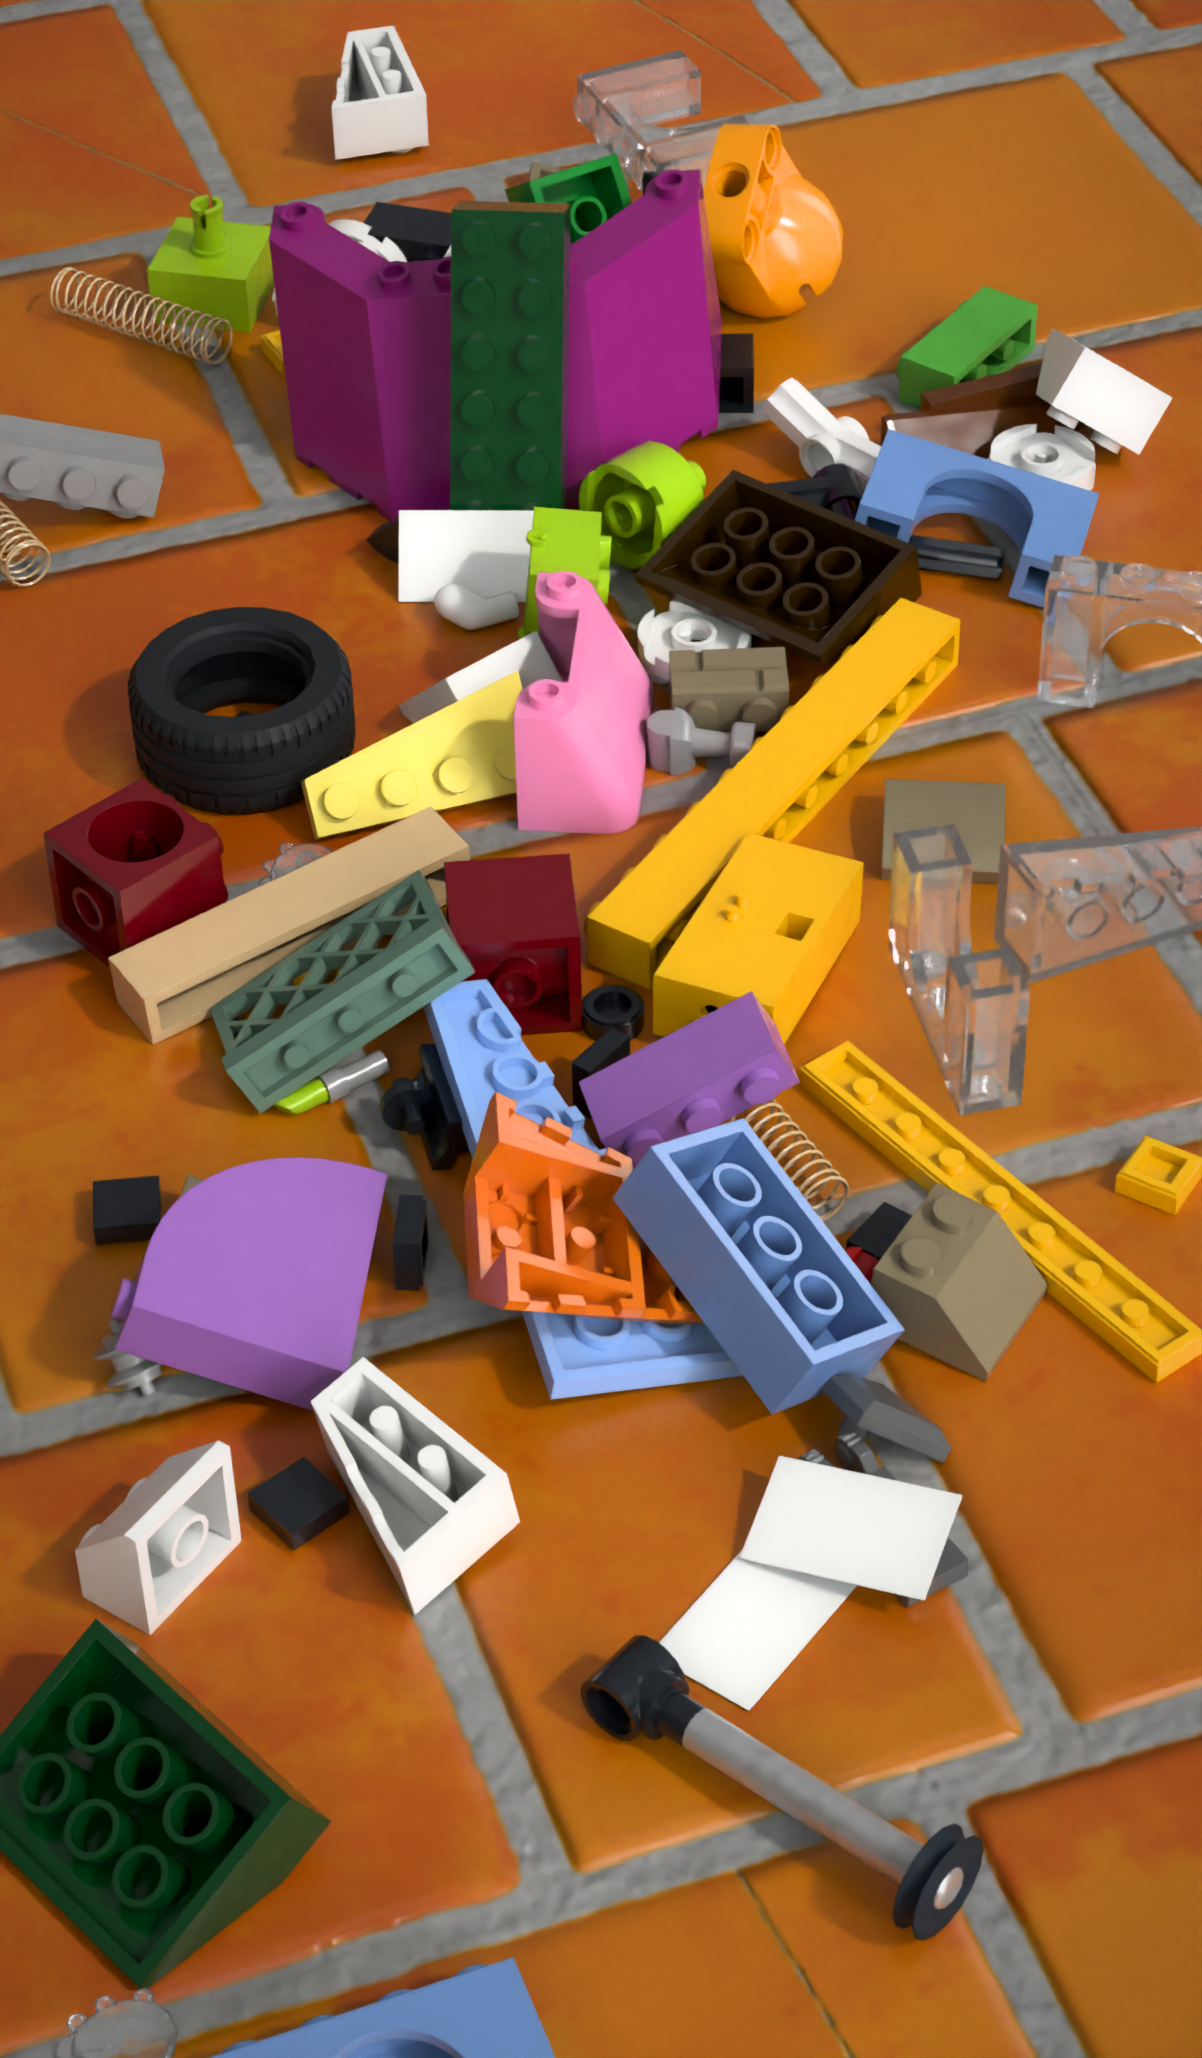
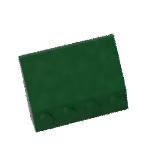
(142, 1807)

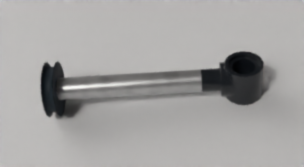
(647, 1694)

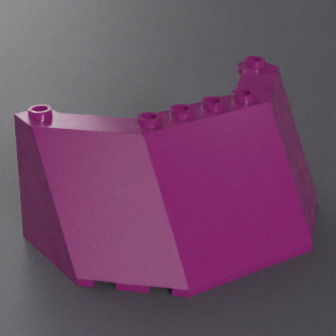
(374, 346)

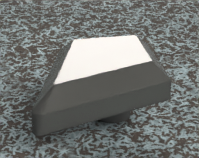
(881, 1411)

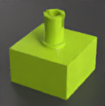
(213, 267)

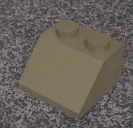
(959, 1282)

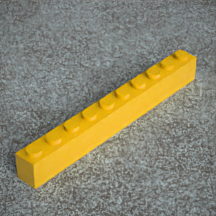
(775, 784)

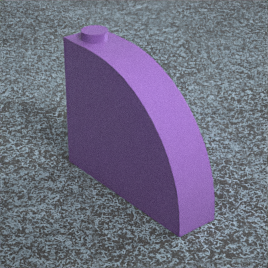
(258, 1277)

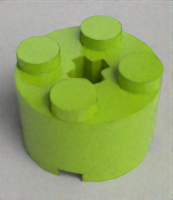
(642, 499)

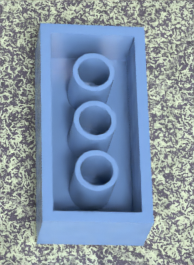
(756, 1263)

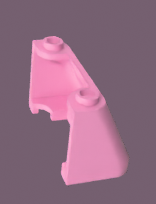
(585, 736)

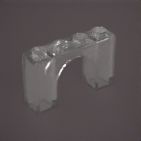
(631, 98)
(1091, 603)
(965, 1001)

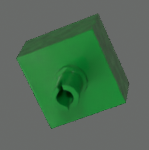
(592, 189)

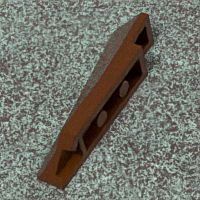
(977, 411)

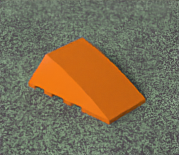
(550, 1232)

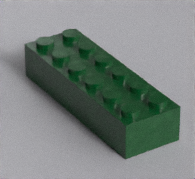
(509, 355)

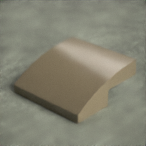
(972, 806)

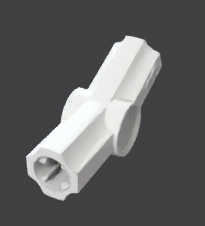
(819, 434)

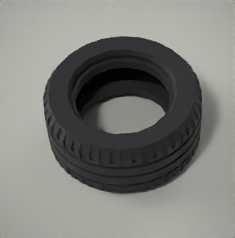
(230, 660)

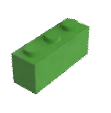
(974, 342)

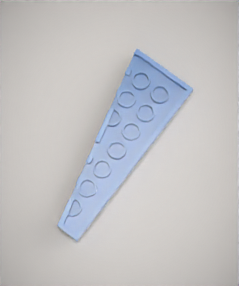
(576, 1354)

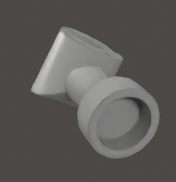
(677, 743)

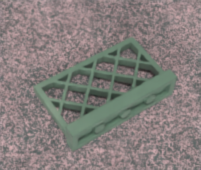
(336, 1019)

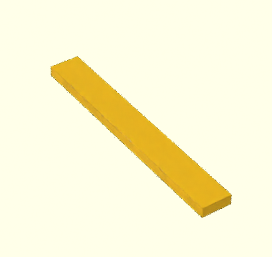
(1073, 1265)

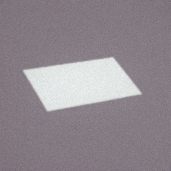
(464, 548)
(851, 1527)
(751, 1627)

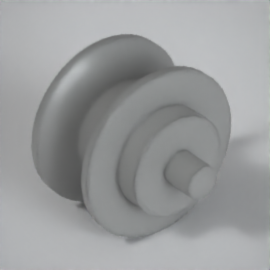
(129, 1369)

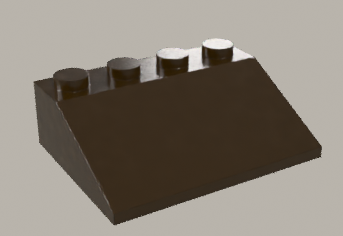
(783, 568)

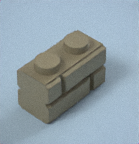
(730, 686)

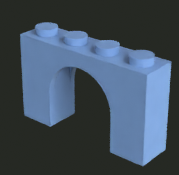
(929, 479)
(470, 2015)

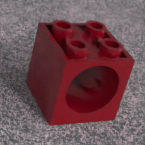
(132, 869)
(521, 935)

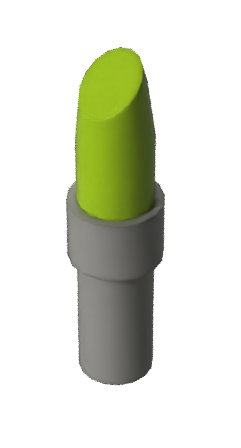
(335, 1084)

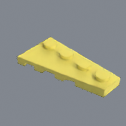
(438, 762)

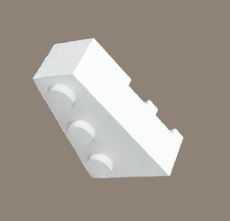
(378, 97)
(414, 1480)

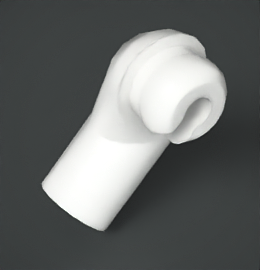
(472, 610)

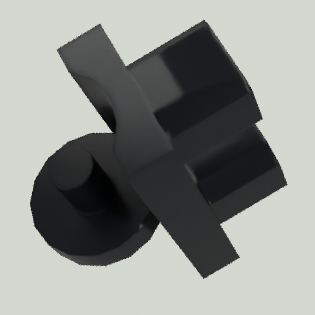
(428, 1109)

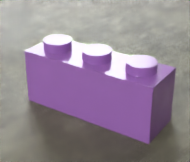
(690, 1079)

